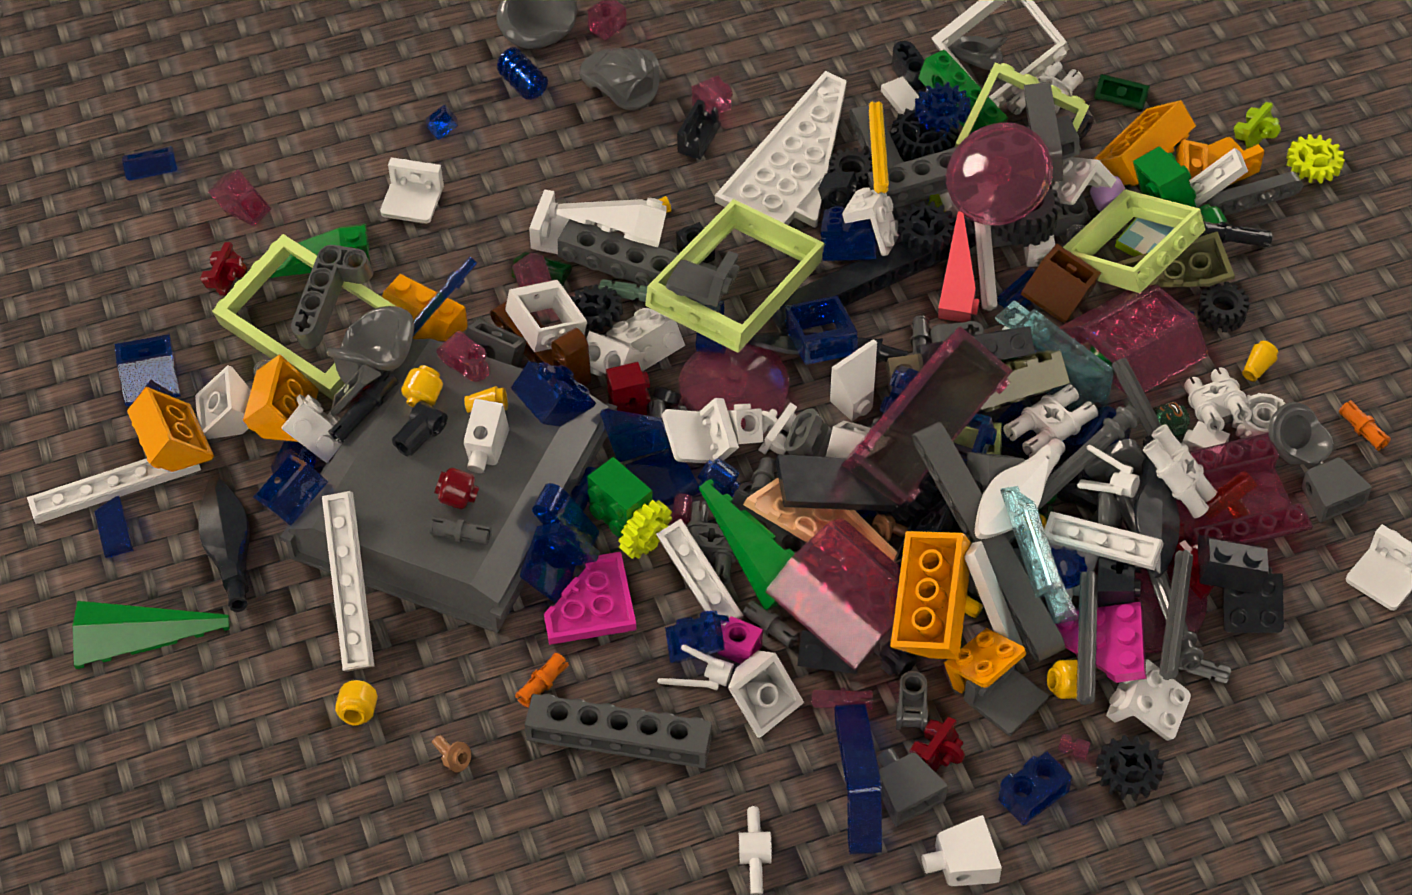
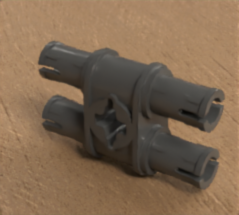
(711, 541)

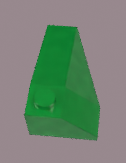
(348, 236)

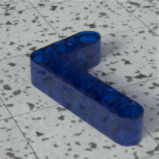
(861, 779)

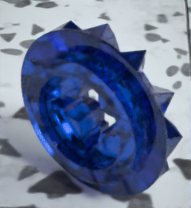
(1075, 563)

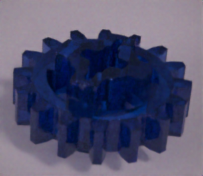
(942, 107)

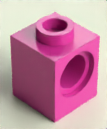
(749, 634)

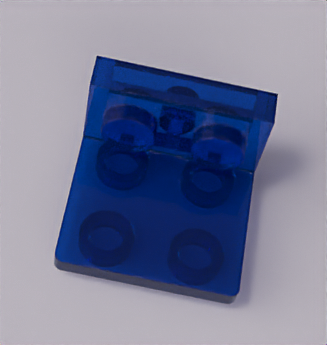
(846, 240)
(553, 559)

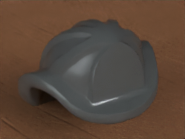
(536, 22)
(623, 74)
(375, 339)

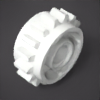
(1262, 409)

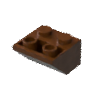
(1061, 283)

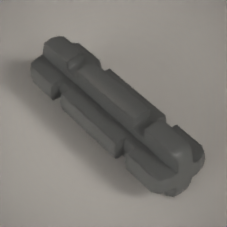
(1209, 669)

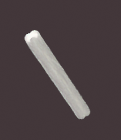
(986, 266)

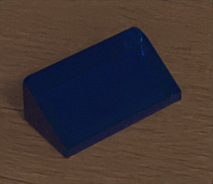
(149, 163)
(113, 528)

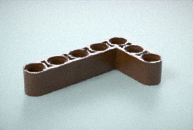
(567, 350)

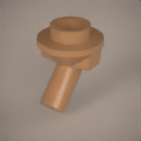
(886, 526)
(455, 756)

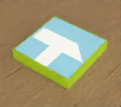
(1142, 237)

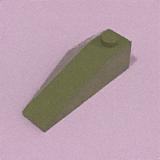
(1197, 266)

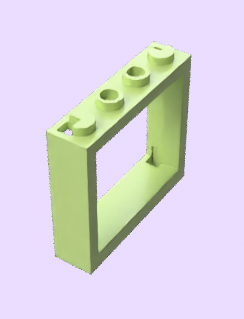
(1008, 74)
(1128, 204)

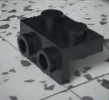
(817, 655)

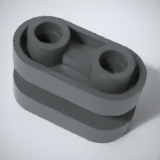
(808, 435)

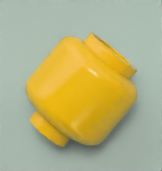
(422, 385)
(1063, 679)
(356, 702)

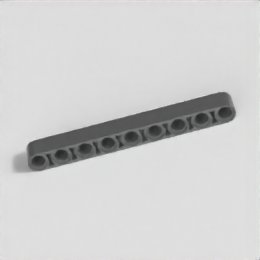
(963, 499)

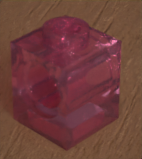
(607, 18)
(713, 93)

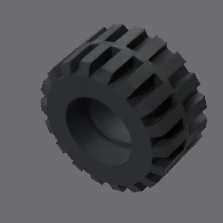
(1034, 226)

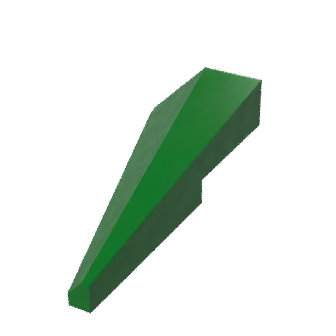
(750, 542)
(117, 629)

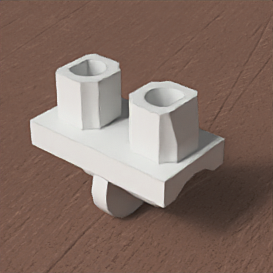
(774, 439)

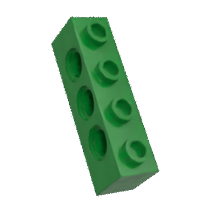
(943, 69)

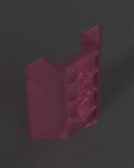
(1145, 329)
(1268, 503)
(840, 590)

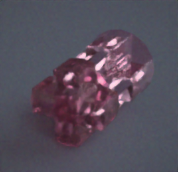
(1080, 747)

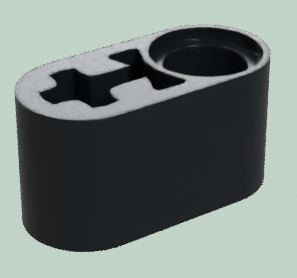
(908, 63)

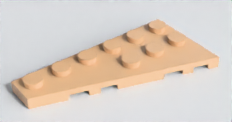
(808, 521)

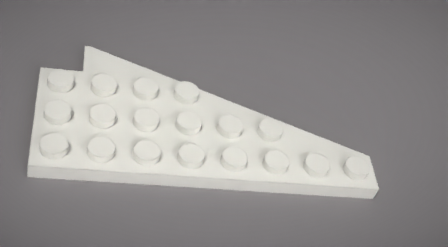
(792, 160)

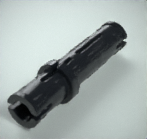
(1238, 234)
(357, 413)

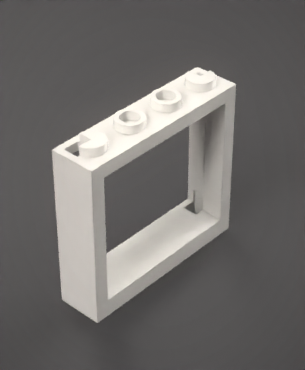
(981, 10)

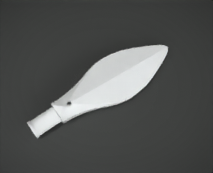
(1028, 476)

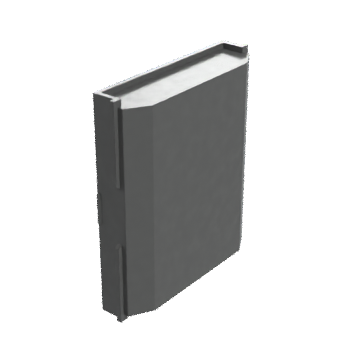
(398, 497)

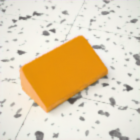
(1193, 156)

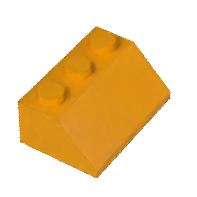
(414, 297)
(274, 398)
(168, 431)

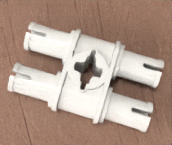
(1067, 85)
(1217, 400)
(1050, 419)
(1180, 471)

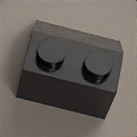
(1231, 564)

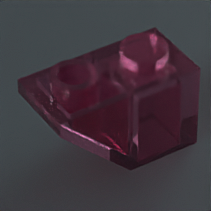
(239, 198)

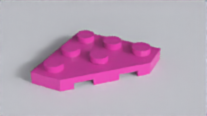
(593, 603)
(1118, 641)

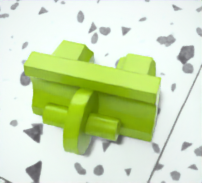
(1259, 125)

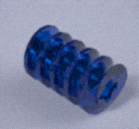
(522, 73)

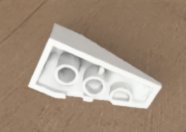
(637, 219)

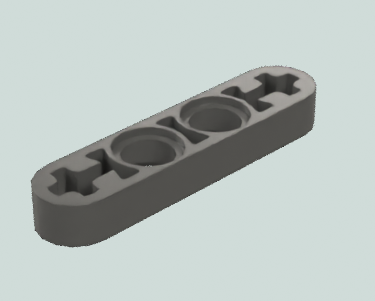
(1256, 193)

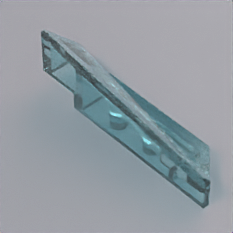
(1049, 337)
(1038, 555)

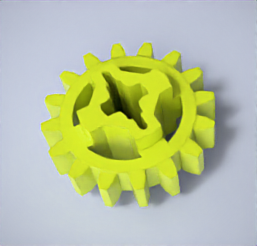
(1315, 158)
(642, 529)

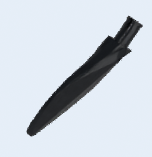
(783, 343)
(1157, 513)
(226, 538)

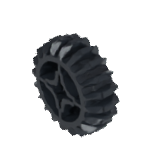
(916, 141)

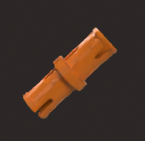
(1364, 425)
(542, 679)

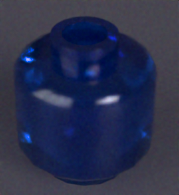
(722, 474)

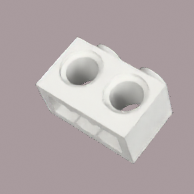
(609, 353)

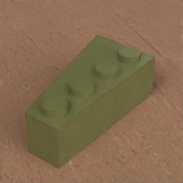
(1030, 376)

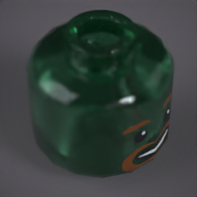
(1174, 417)

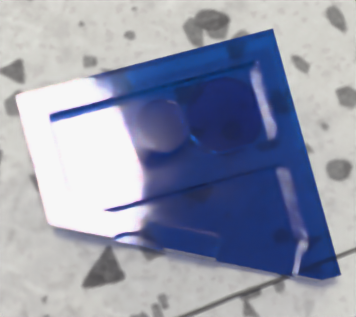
(634, 433)

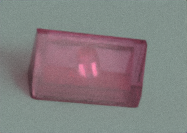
(531, 270)

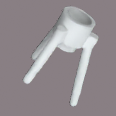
(1121, 483)
(717, 671)

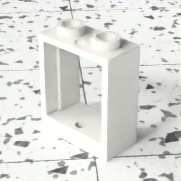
(552, 295)

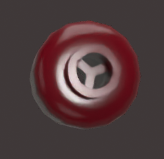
(456, 488)

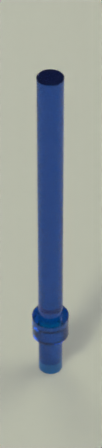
(454, 281)

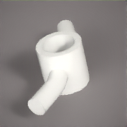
(755, 849)

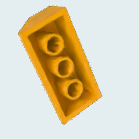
(1154, 127)
(931, 595)

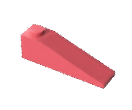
(958, 289)

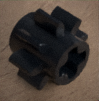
(896, 661)

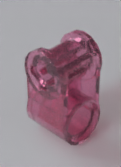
(464, 356)

